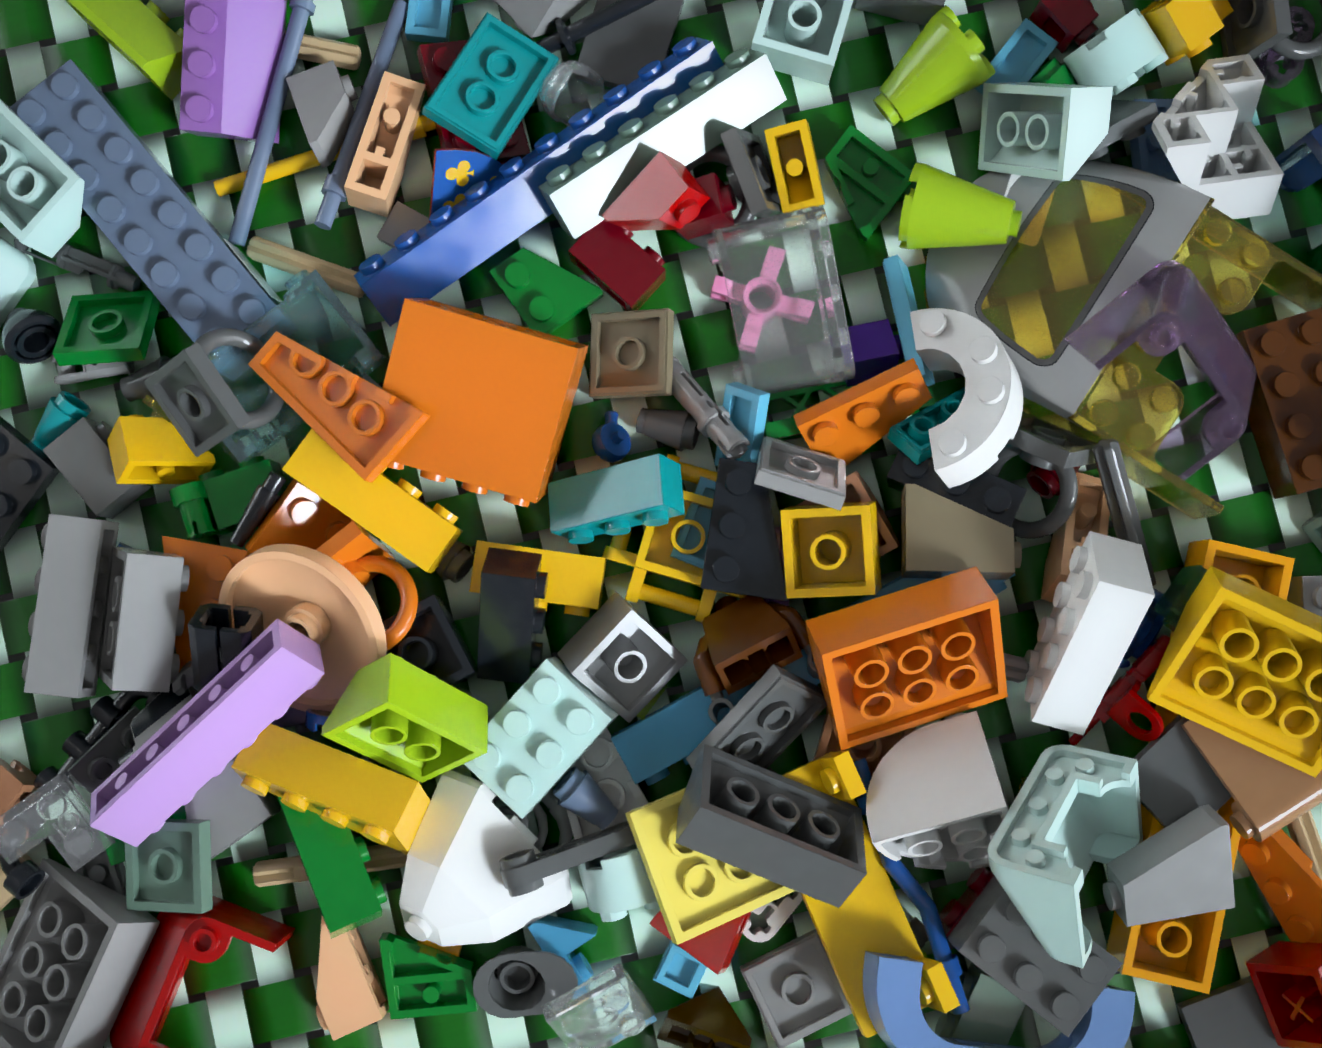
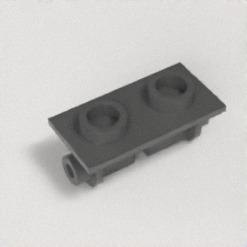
(103, 756)

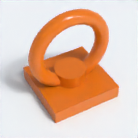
(366, 559)

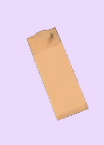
(385, 145)
(1089, 514)
(347, 984)

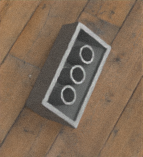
(772, 827)

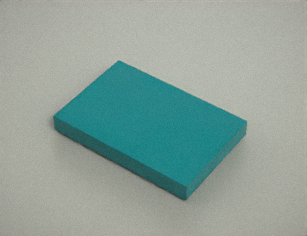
(490, 86)

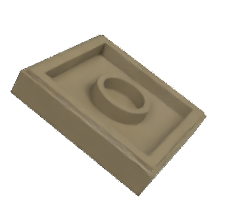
(631, 354)

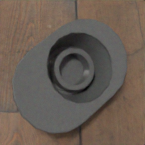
(521, 981)

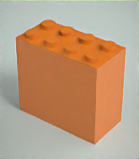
(492, 396)

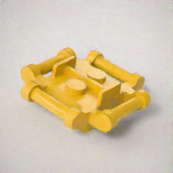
(656, 552)

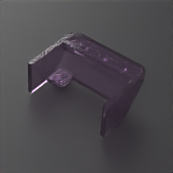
(1161, 314)

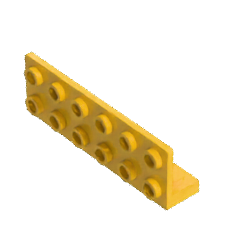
(872, 913)

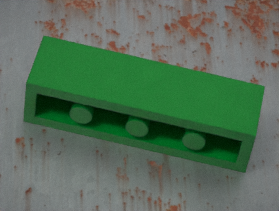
(335, 871)

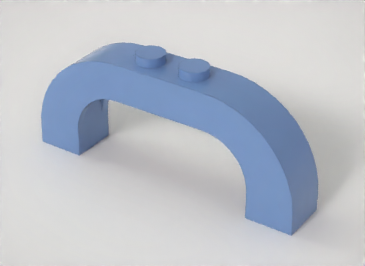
(895, 1011)

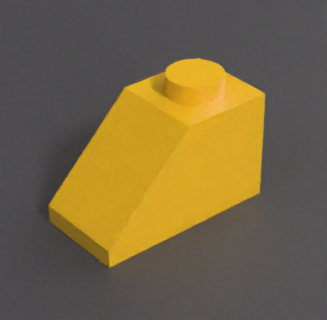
(794, 165)
(153, 453)

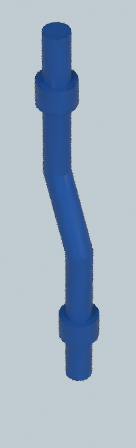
(923, 902)

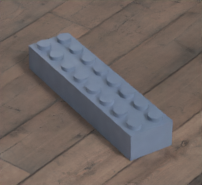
(143, 207)

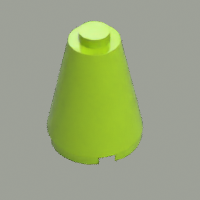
(954, 213)

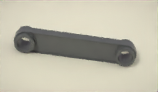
(525, 870)

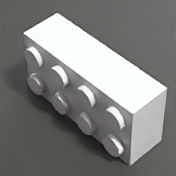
(1087, 631)

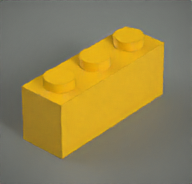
(572, 578)

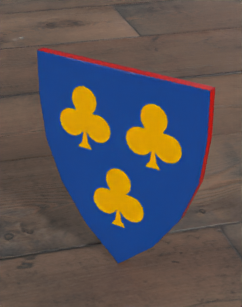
(456, 172)

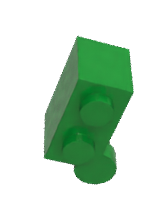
(220, 498)

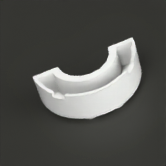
(992, 398)

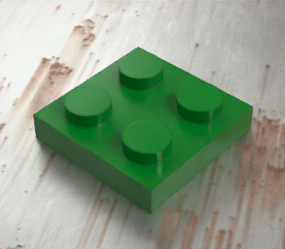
(107, 328)

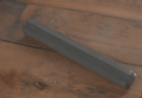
(1119, 495)

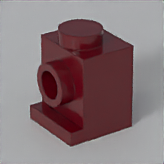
(1066, 21)

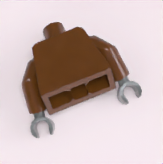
(744, 642)

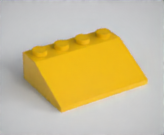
(1247, 670)

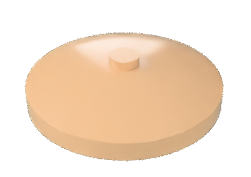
(318, 601)

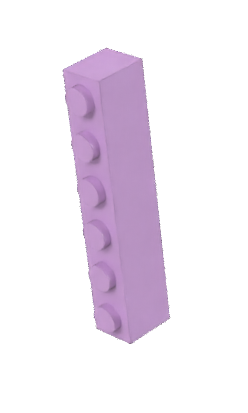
(206, 734)

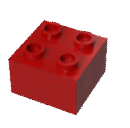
(1291, 991)

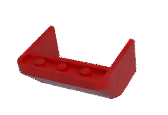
(175, 942)

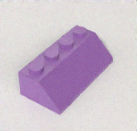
(229, 65)

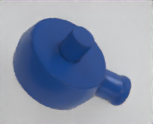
(611, 440)

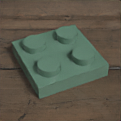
(171, 869)

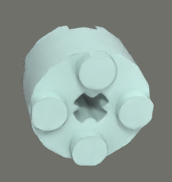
(1117, 54)
(617, 884)

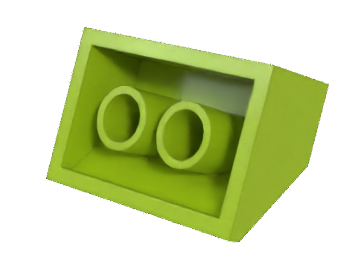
(140, 36)
(408, 719)

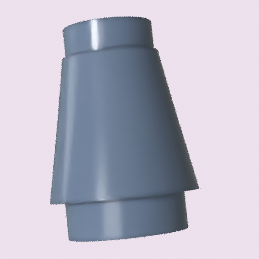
(585, 798)

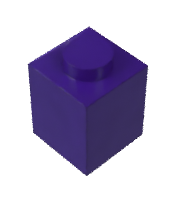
(873, 350)

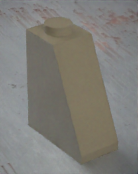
(949, 538)

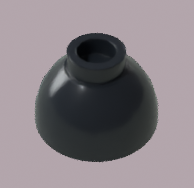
(30, 335)

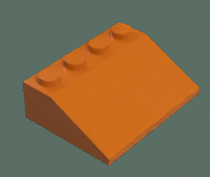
(909, 657)

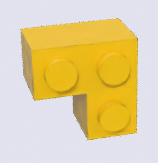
(1185, 24)

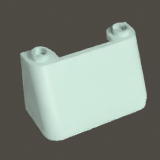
(1066, 815)

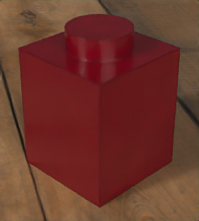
(716, 211)

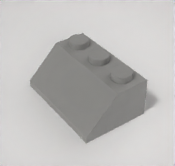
(142, 620)

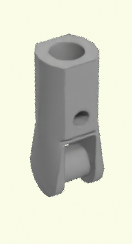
(68, 374)

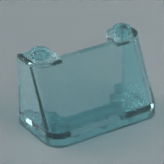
(313, 318)

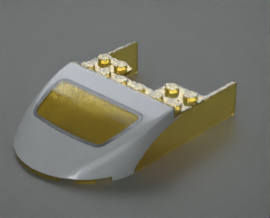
(1074, 256)

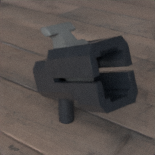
(216, 642)

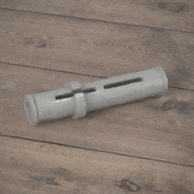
(711, 419)

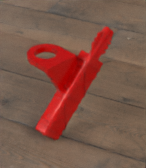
(1123, 697)

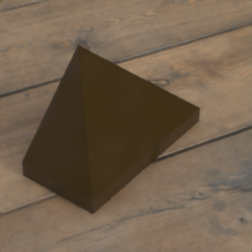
(704, 1023)

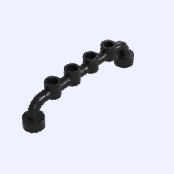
(27, 876)

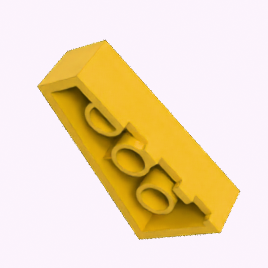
(381, 507)
(335, 786)

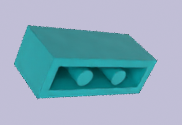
(616, 499)

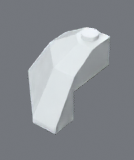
(1214, 142)
(453, 870)

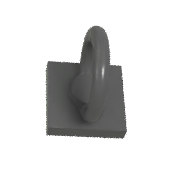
(1264, 25)
(748, 175)
(200, 399)
(1051, 449)

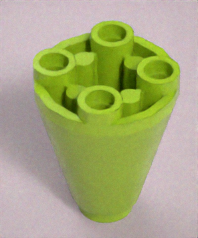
(934, 69)

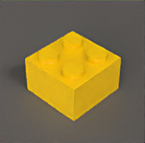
(831, 550)

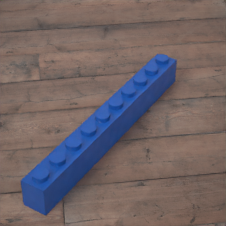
(512, 202)

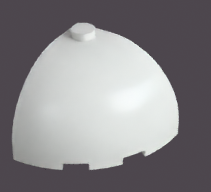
(937, 796)

